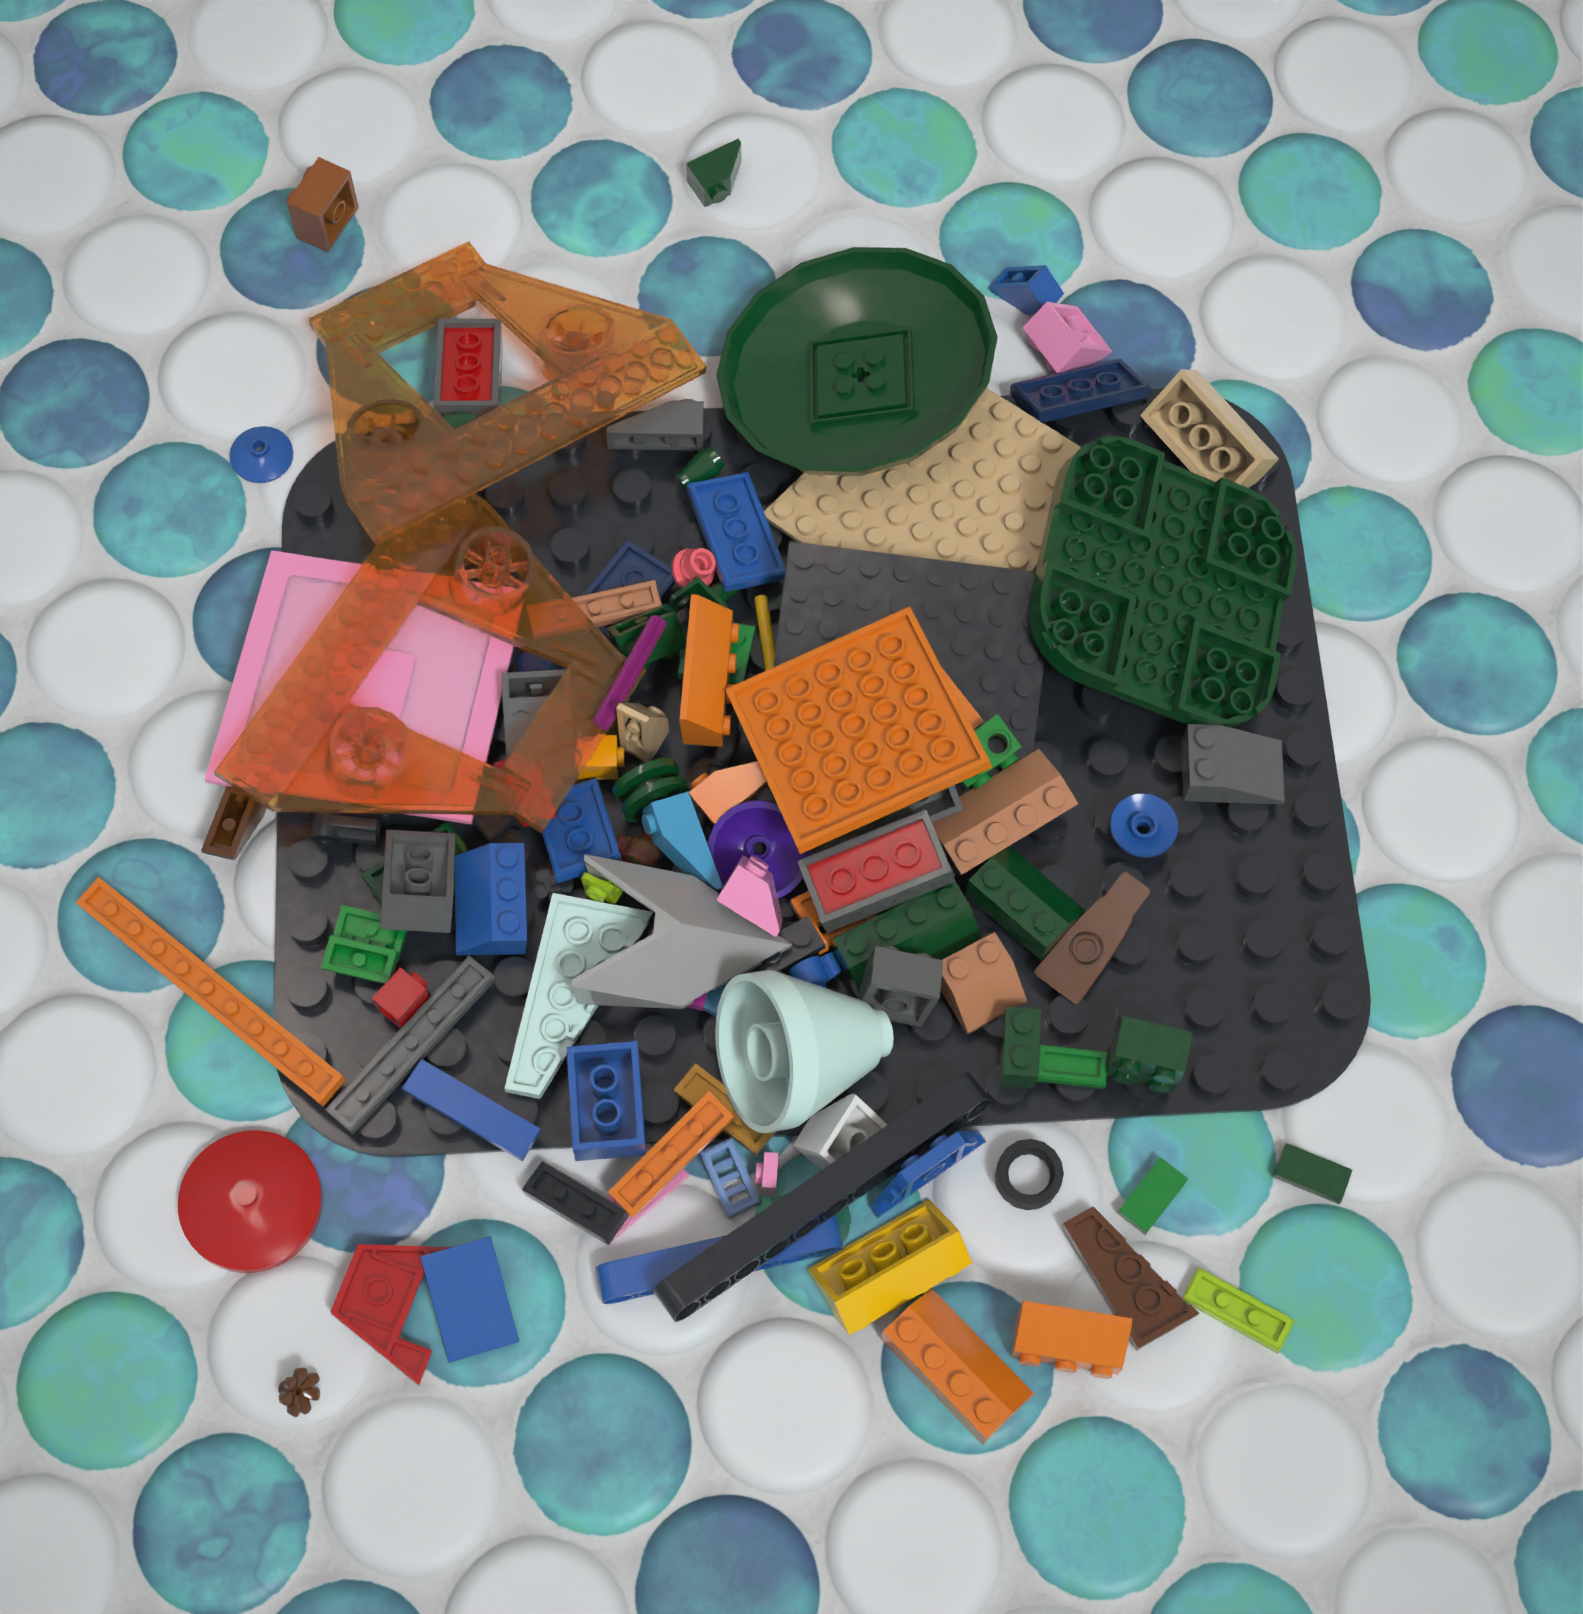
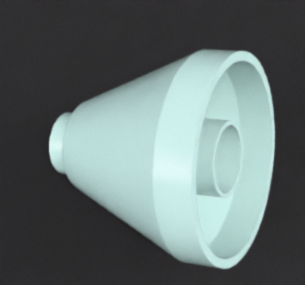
(793, 1047)

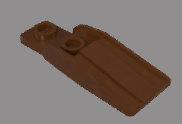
(1093, 940)

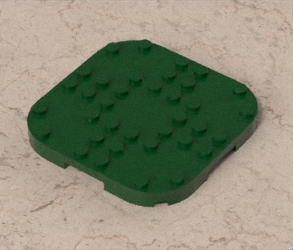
(1162, 585)

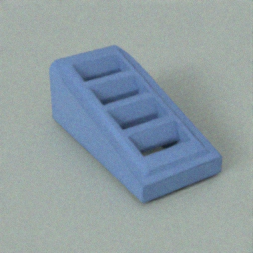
(717, 1149)

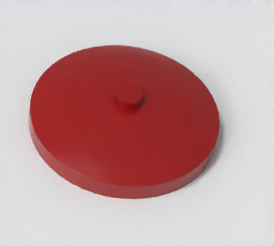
(250, 1201)

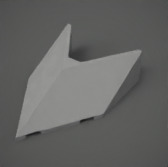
(692, 947)

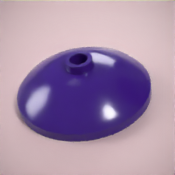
(753, 823)

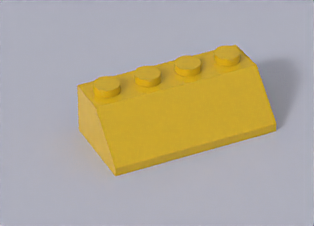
(890, 1266)

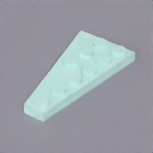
(573, 940)

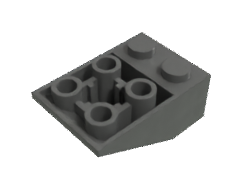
(523, 698)

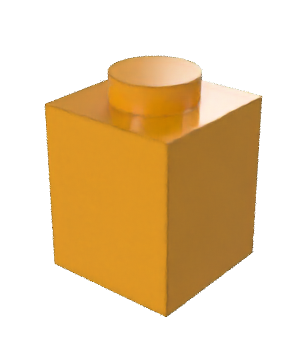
(605, 760)

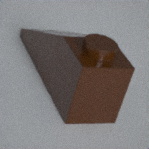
(232, 824)

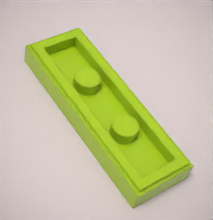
(1238, 1310)

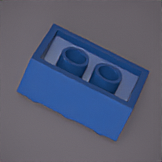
(491, 900)

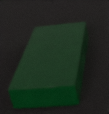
(1312, 1173)

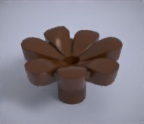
(298, 1390)

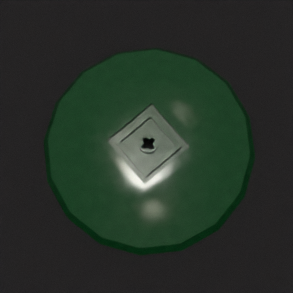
(861, 311)

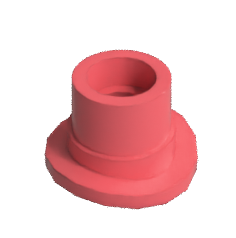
(693, 563)

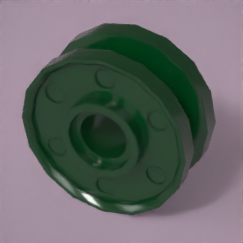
(648, 784)

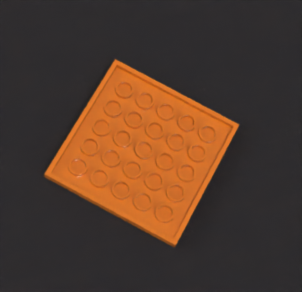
(857, 729)

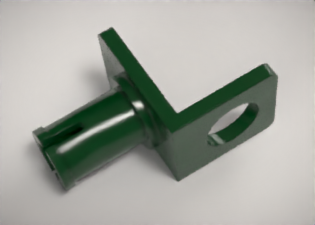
(698, 587)

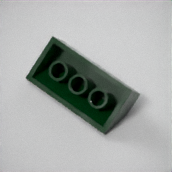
(928, 924)

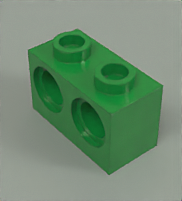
(992, 728)

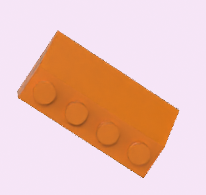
(707, 673)
(956, 1365)

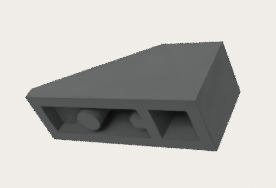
(665, 427)

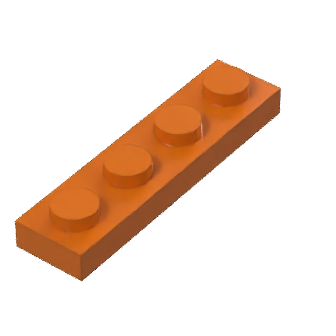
(671, 1154)

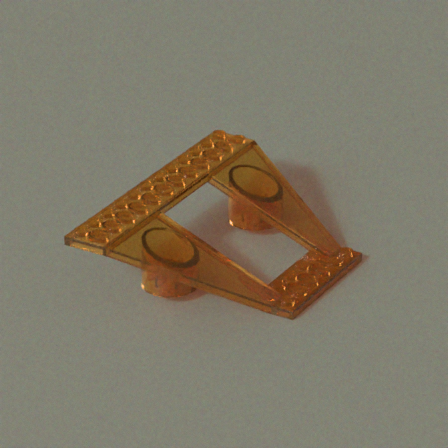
(430, 465)
(291, 743)

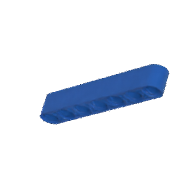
(640, 1274)

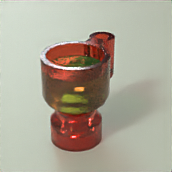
(638, 849)

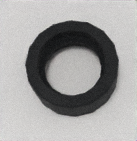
(1038, 1149)

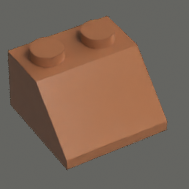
(981, 983)

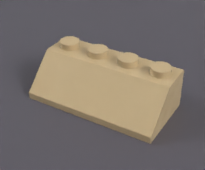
(1207, 431)

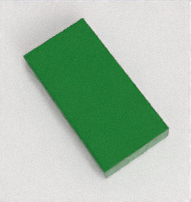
(1072, 1066)
(1152, 1196)

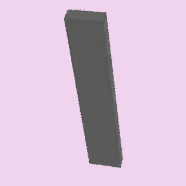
(410, 1045)

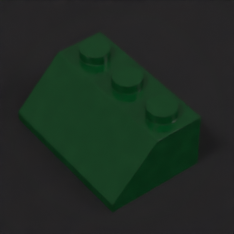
(1023, 901)

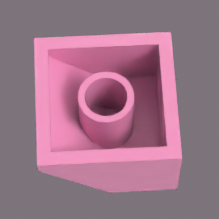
(1065, 337)
(753, 894)

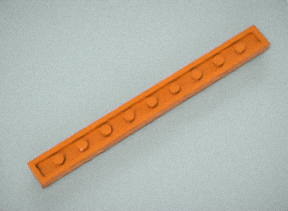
(211, 992)

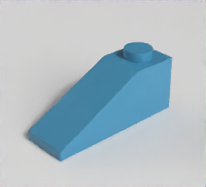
(680, 837)

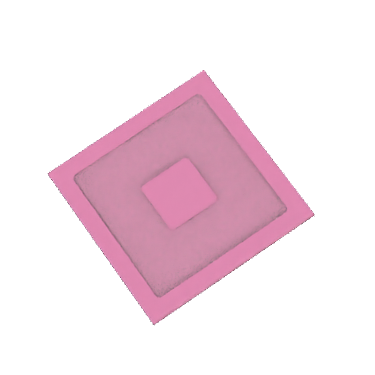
(431, 676)

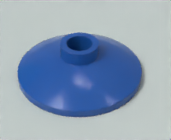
(265, 464)
(1151, 813)

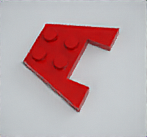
(378, 1300)

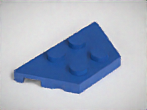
(921, 1170)

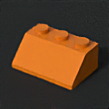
(1070, 1339)

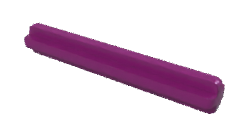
(629, 672)

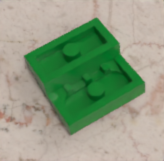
(363, 948)

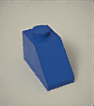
(1027, 287)

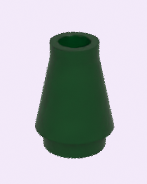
(702, 467)

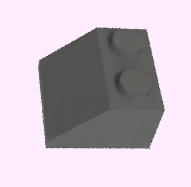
(902, 984)

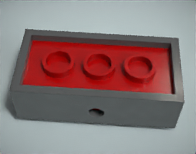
(468, 366)
(876, 871)

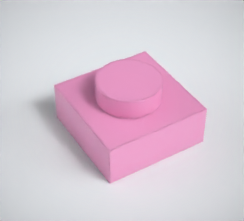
(767, 1173)

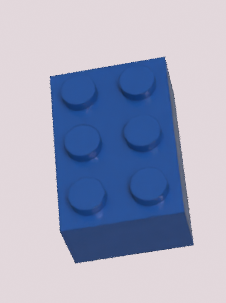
(606, 1101)

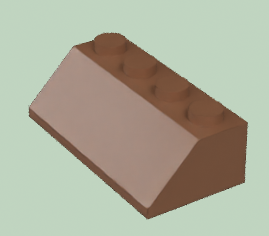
(1003, 811)

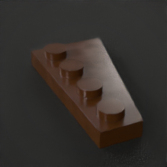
(1127, 1279)

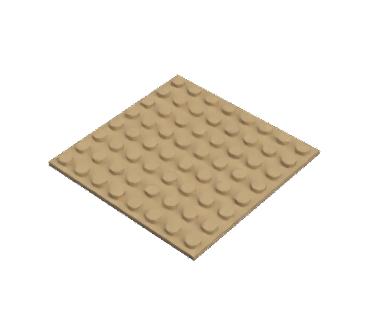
(963, 501)

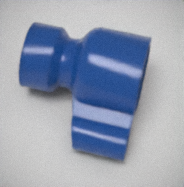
(816, 969)

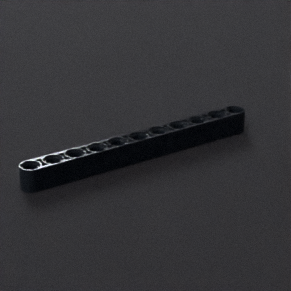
(820, 1197)

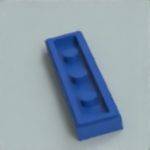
(471, 1110)

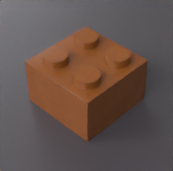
(322, 204)

